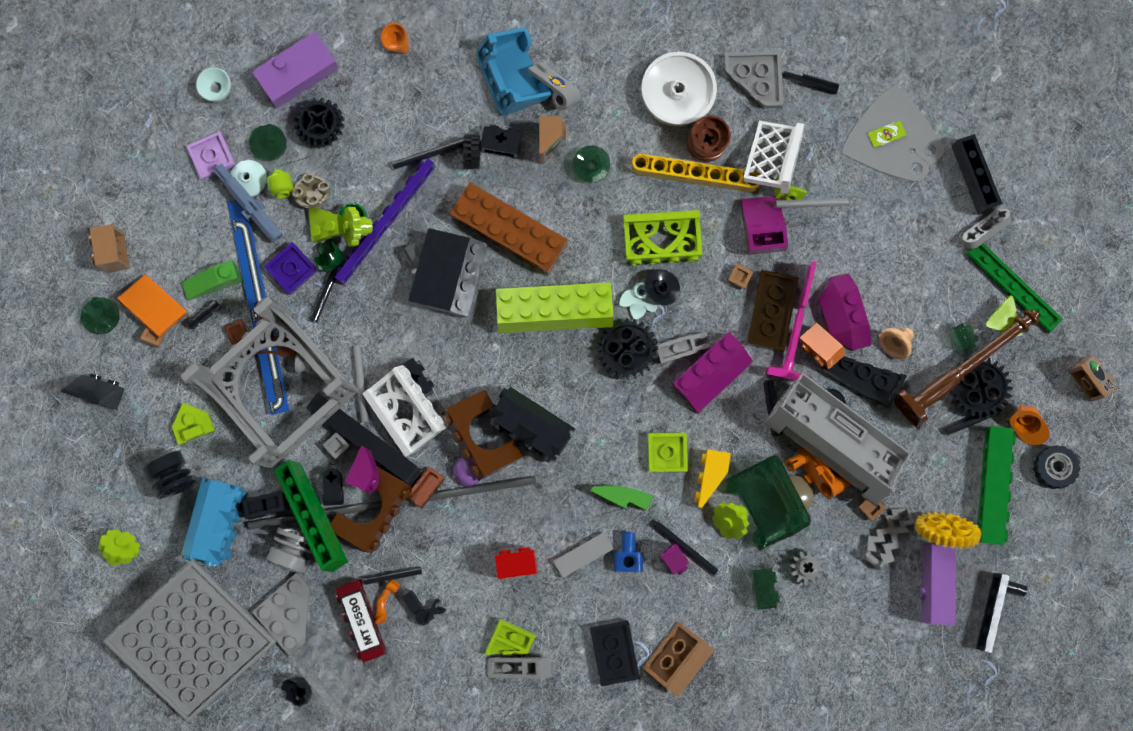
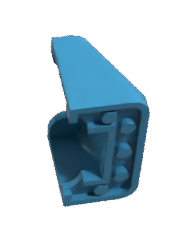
(505, 65)

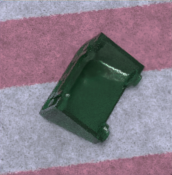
(770, 501)

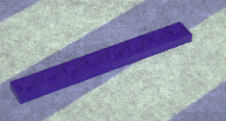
(389, 215)

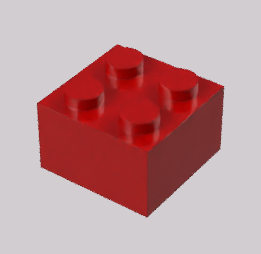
(516, 564)

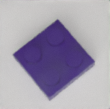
(291, 268)

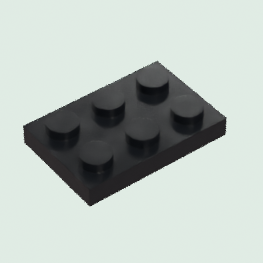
(614, 653)

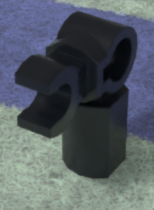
(422, 616)

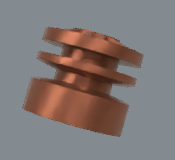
(713, 130)

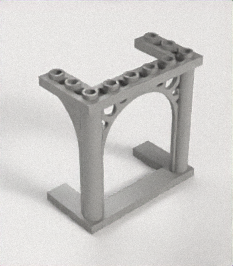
(274, 316)

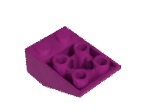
(764, 226)

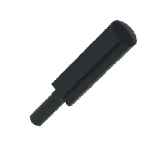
(814, 82)

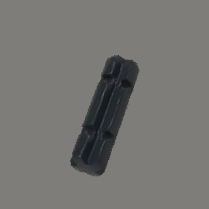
(203, 314)

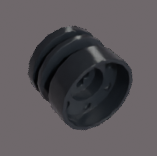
(168, 473)

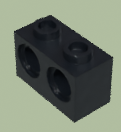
(265, 505)

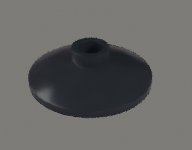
(668, 284)

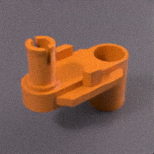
(818, 473)

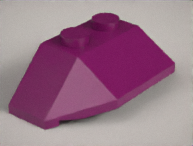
(845, 313)

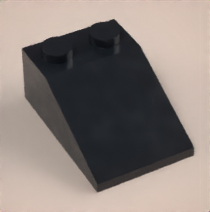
(95, 390)

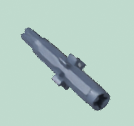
(252, 209)

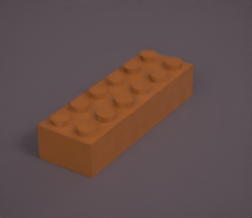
(509, 228)

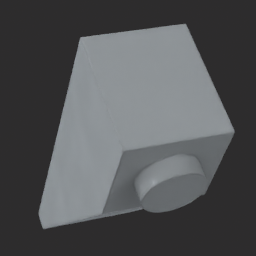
(519, 667)

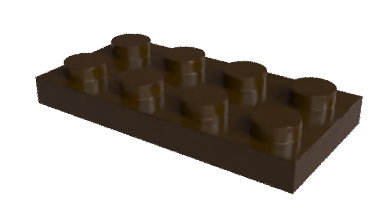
(772, 310)

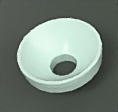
(208, 78)

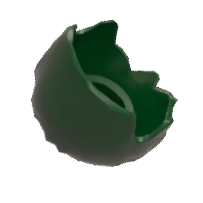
(329, 257)

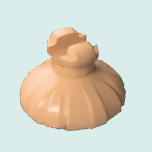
(897, 342)

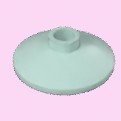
(257, 179)

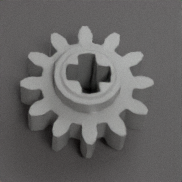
(799, 569)

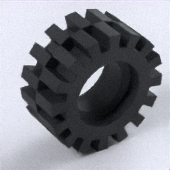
(471, 151)

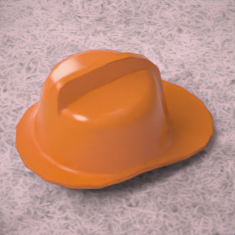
(1029, 425)

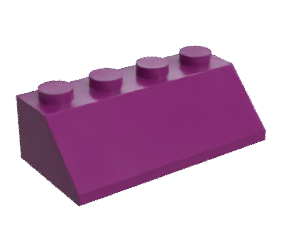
(712, 372)

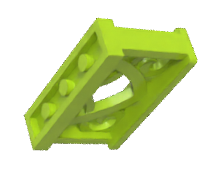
(681, 218)

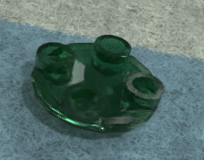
(100, 316)

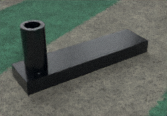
(999, 586)

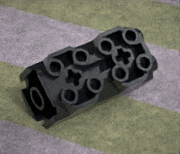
(530, 423)

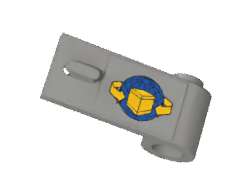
(564, 93)

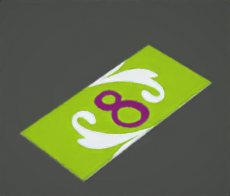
(887, 134)

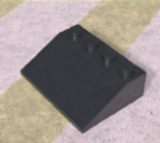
(447, 272)

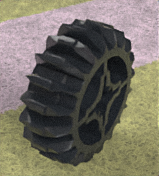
(308, 111)

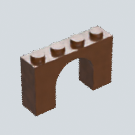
(481, 461)
(368, 535)

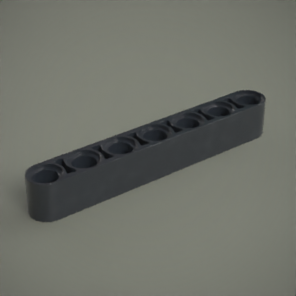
(363, 437)

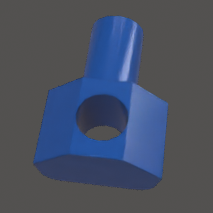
(628, 549)

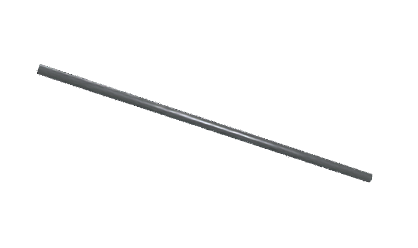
(378, 504)

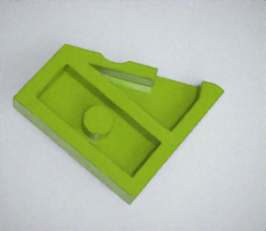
(324, 225)
(510, 639)

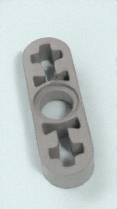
(1000, 216)

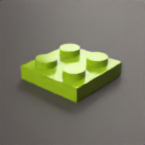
(667, 452)

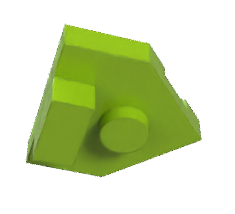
(191, 424)

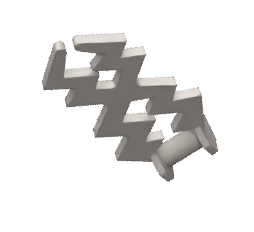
(893, 532)

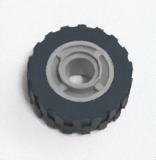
(1068, 467)

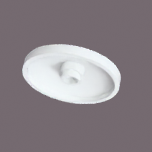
(683, 73)

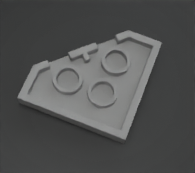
(757, 75)
(287, 613)

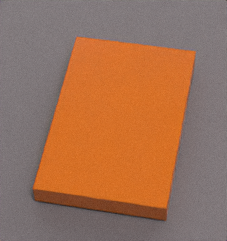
(152, 306)

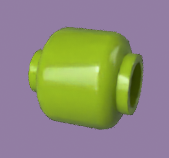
(280, 184)

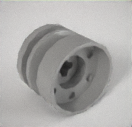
(291, 550)

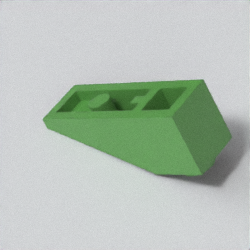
(212, 280)

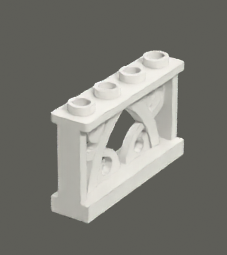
(422, 410)

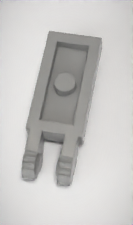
(681, 348)

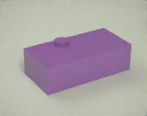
(295, 69)
(938, 584)

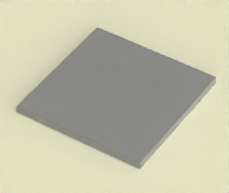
(189, 640)

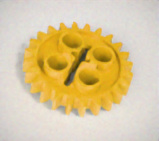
(947, 530)

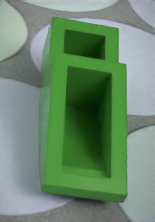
(623, 495)

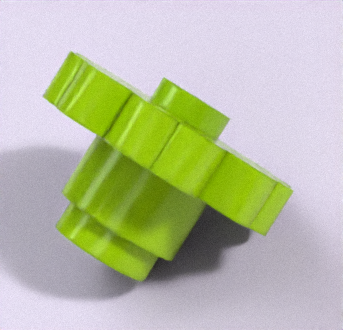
(355, 226)
(731, 520)
(118, 547)

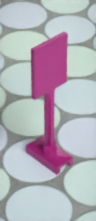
(786, 371)

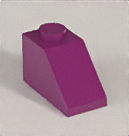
(364, 471)
(674, 559)

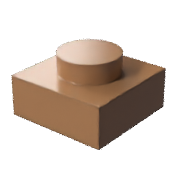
(740, 276)
(151, 339)
(870, 510)

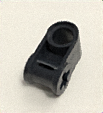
(332, 492)

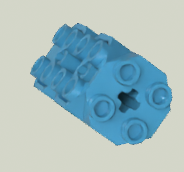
(213, 522)

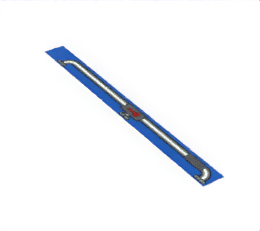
(255, 292)

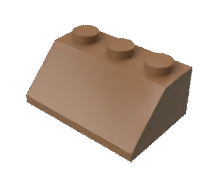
(678, 659)

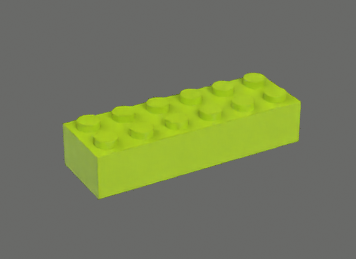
(554, 307)

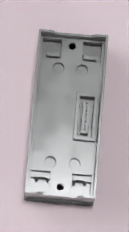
(839, 438)

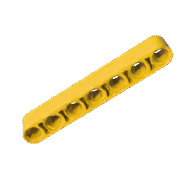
(686, 175)

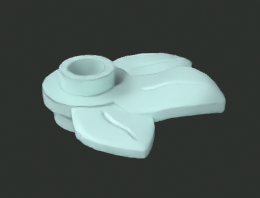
(637, 303)

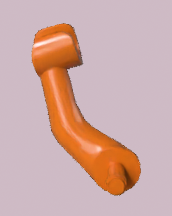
(381, 615)

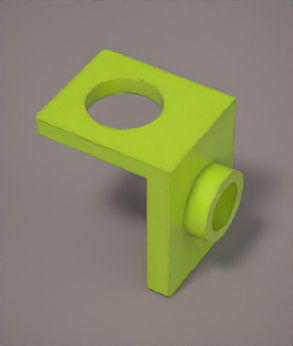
(794, 193)

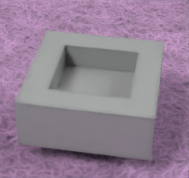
(336, 445)

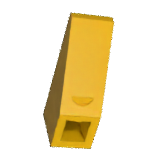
(714, 470)

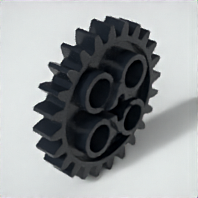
(640, 360)
(998, 384)

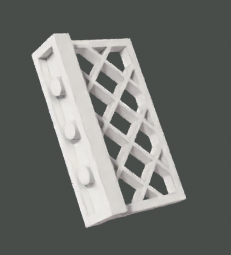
(790, 154)

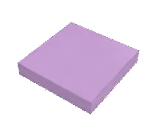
(209, 153)

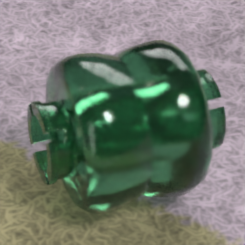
(964, 337)

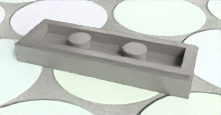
(583, 555)

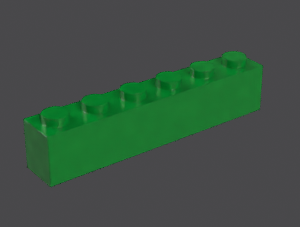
(995, 485)
(310, 516)

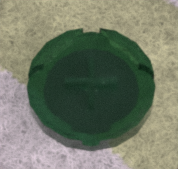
(267, 143)

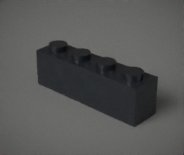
(976, 174)

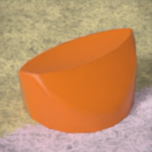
(395, 38)

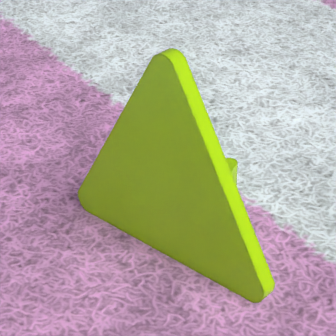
(1003, 316)

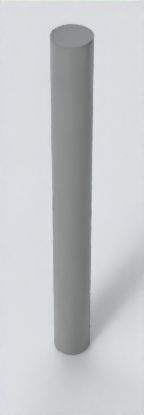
(810, 203)
(360, 384)

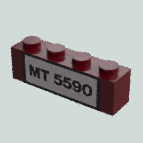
(361, 621)

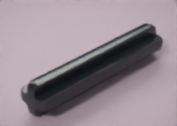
(771, 400)

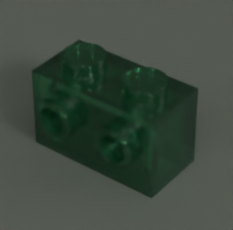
(763, 588)

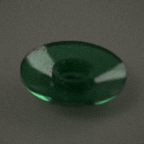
(593, 155)

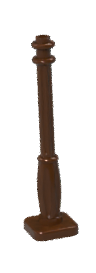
(914, 407)

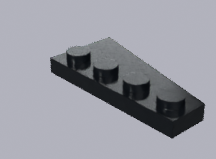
(873, 382)

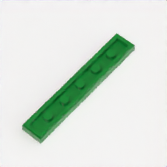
(1014, 286)

